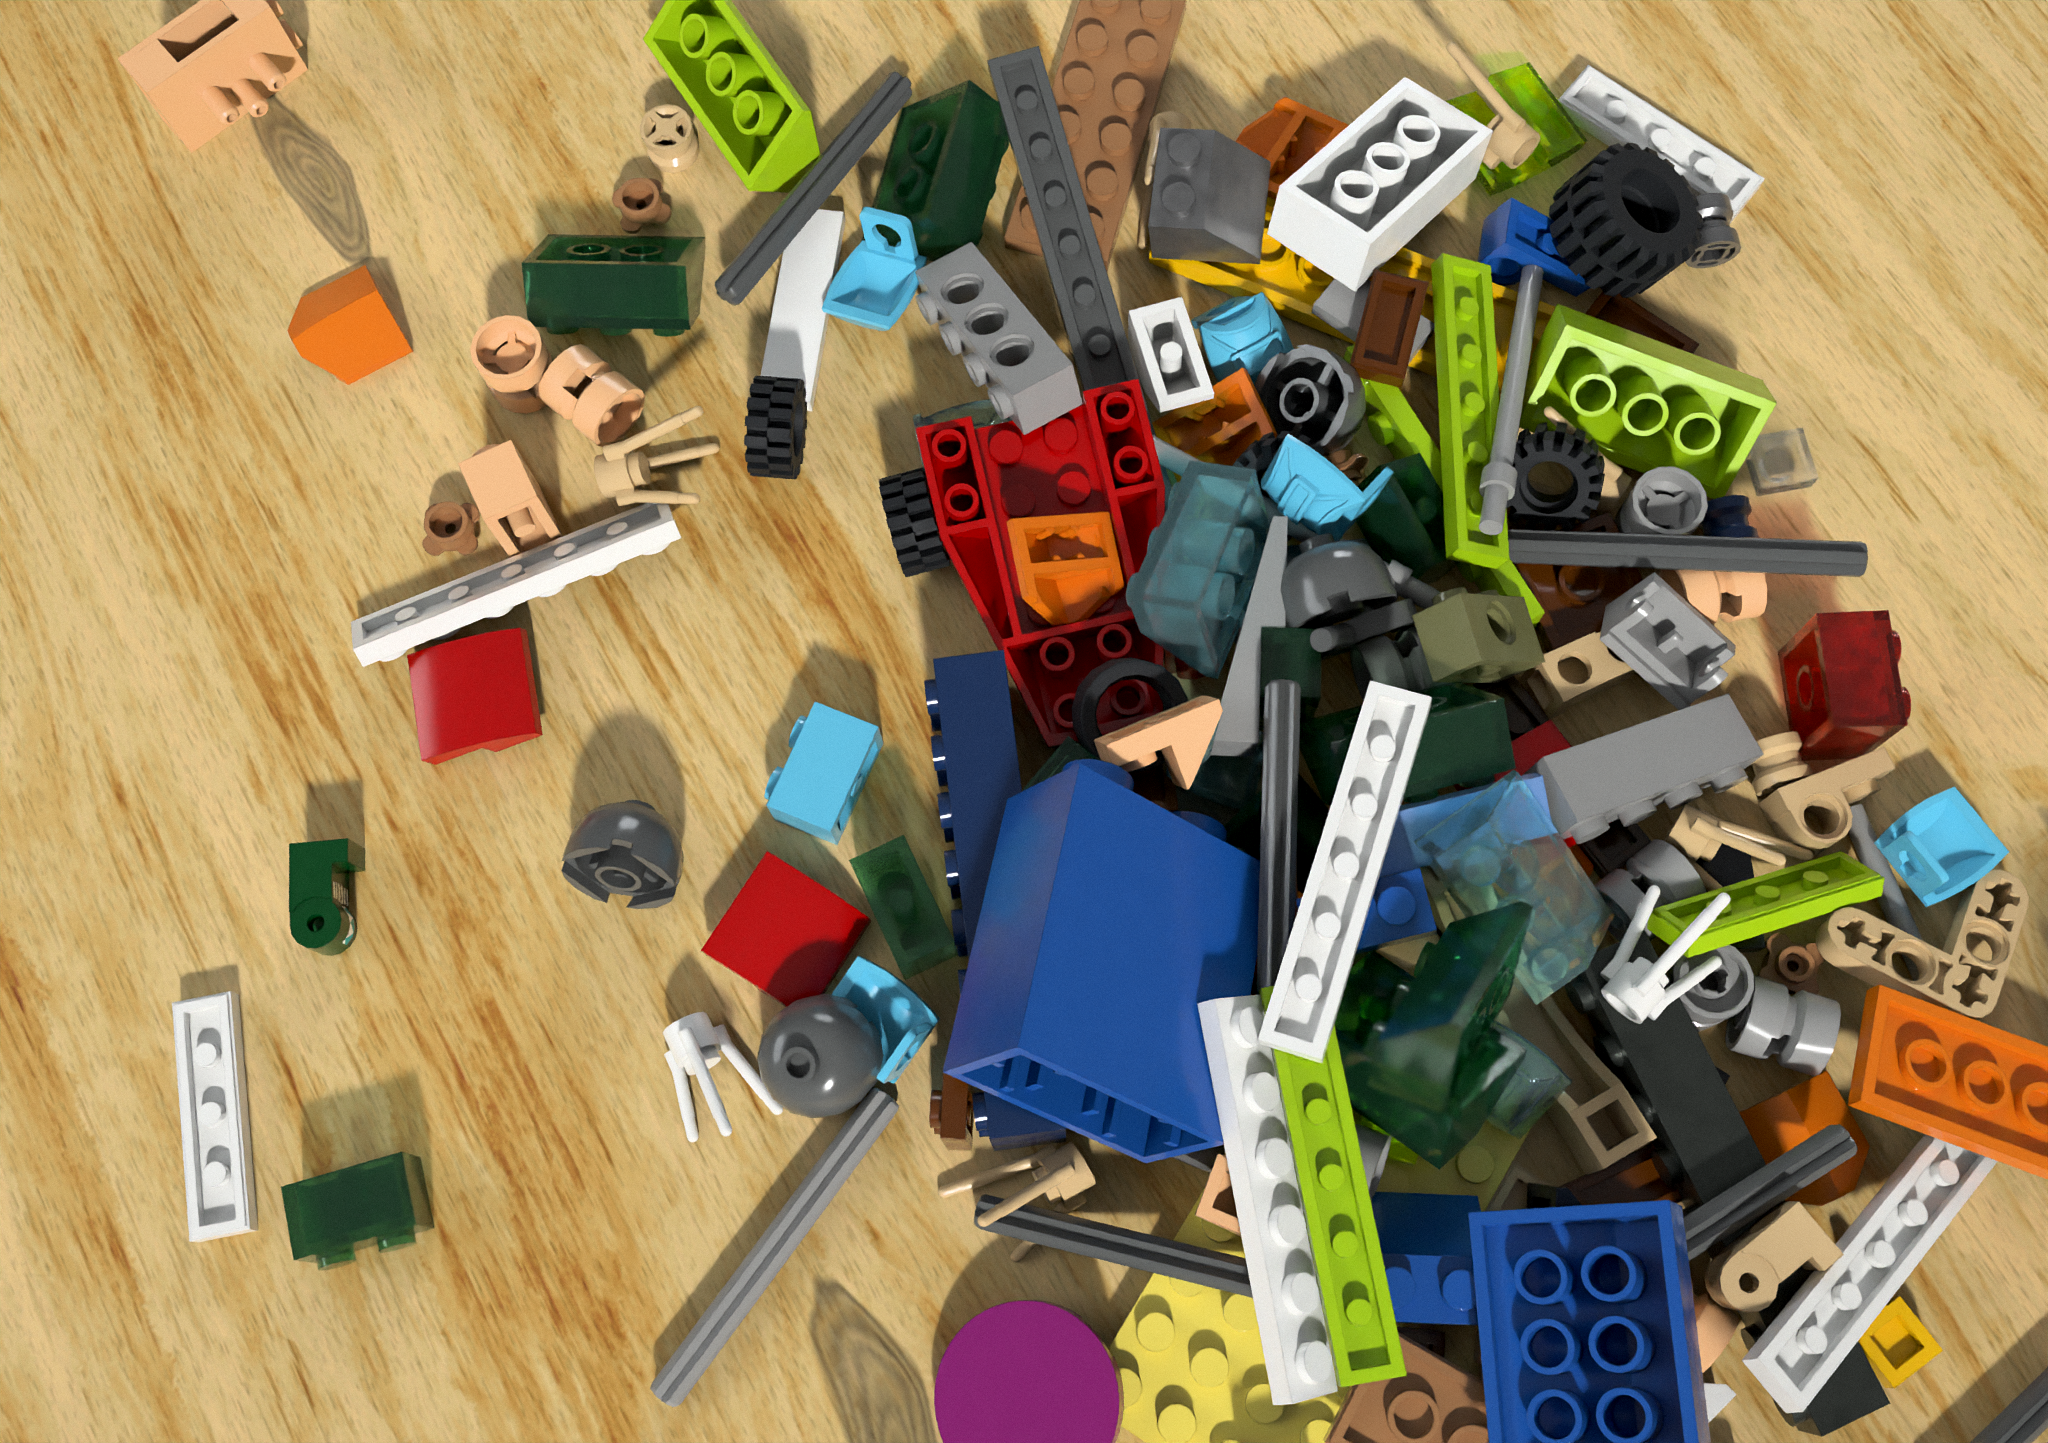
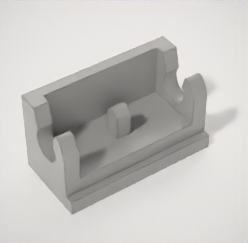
(1666, 641)

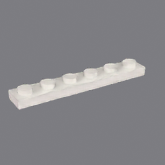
(503, 585)
(1345, 872)
(1267, 1201)
(1879, 1254)

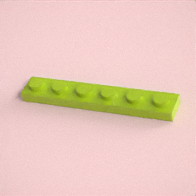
(1466, 403)
(1398, 427)
(1338, 1216)

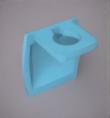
(876, 277)
(1242, 335)
(1316, 491)
(1941, 847)
(895, 1010)

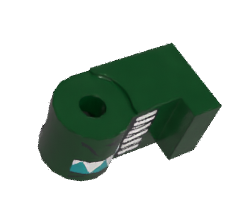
(321, 893)

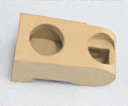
(1574, 674)
(1767, 1253)

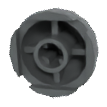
(1313, 396)
(1334, 583)
(625, 852)
(819, 1056)

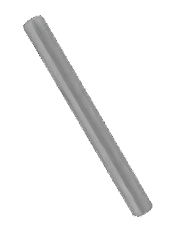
(774, 1248)

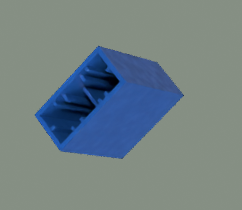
(1094, 959)

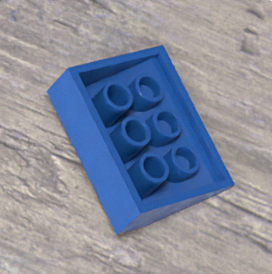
(1588, 1325)

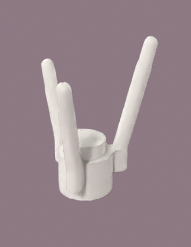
(1638, 986)
(695, 1050)

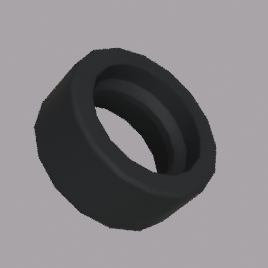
(1105, 676)

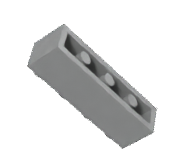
(1645, 767)

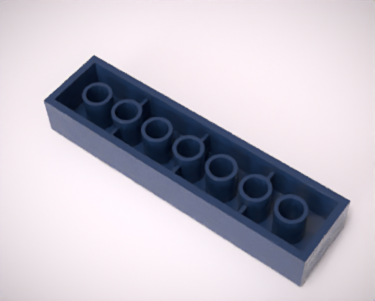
(982, 771)

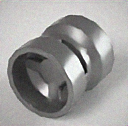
(1718, 239)

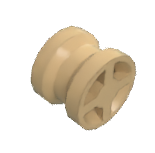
(670, 124)
(1779, 764)

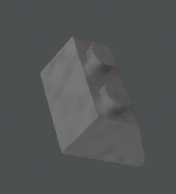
(1207, 198)

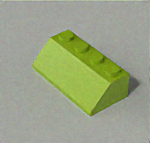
(736, 91)
(1645, 399)

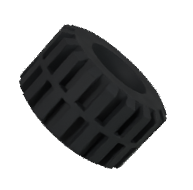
(1625, 220)

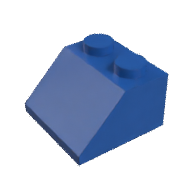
(1428, 1256)

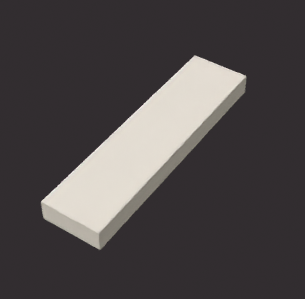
(1623, 118)
(797, 316)
(214, 1117)

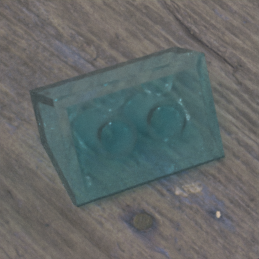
(1201, 565)
(1509, 852)

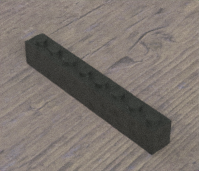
(1705, 1152)

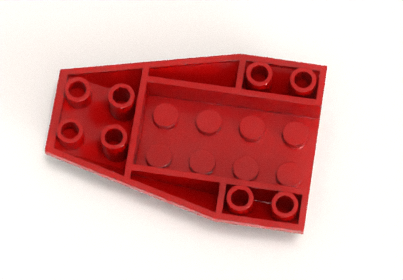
(1076, 464)

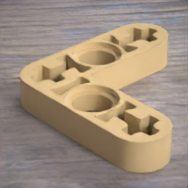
(1938, 969)

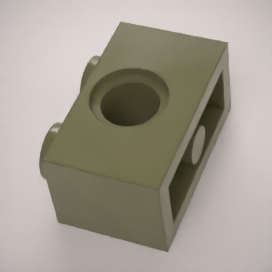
(1477, 637)

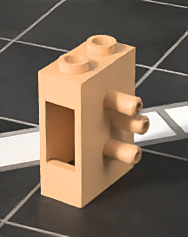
(215, 65)

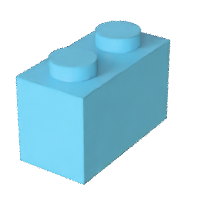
(823, 772)

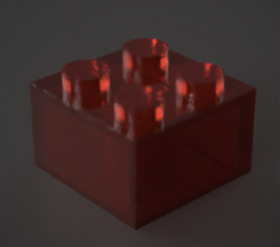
(1844, 684)

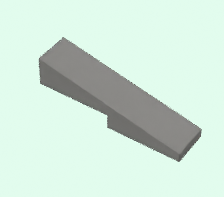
(1240, 702)

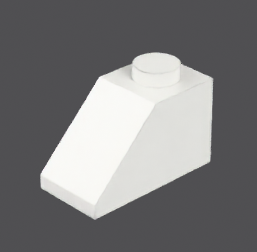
(1168, 355)

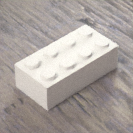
(1378, 183)

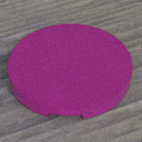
(1028, 1378)

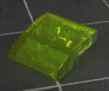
(1537, 105)

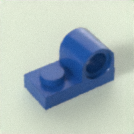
(1522, 237)

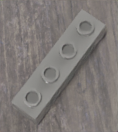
(997, 338)

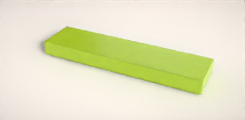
(1770, 901)

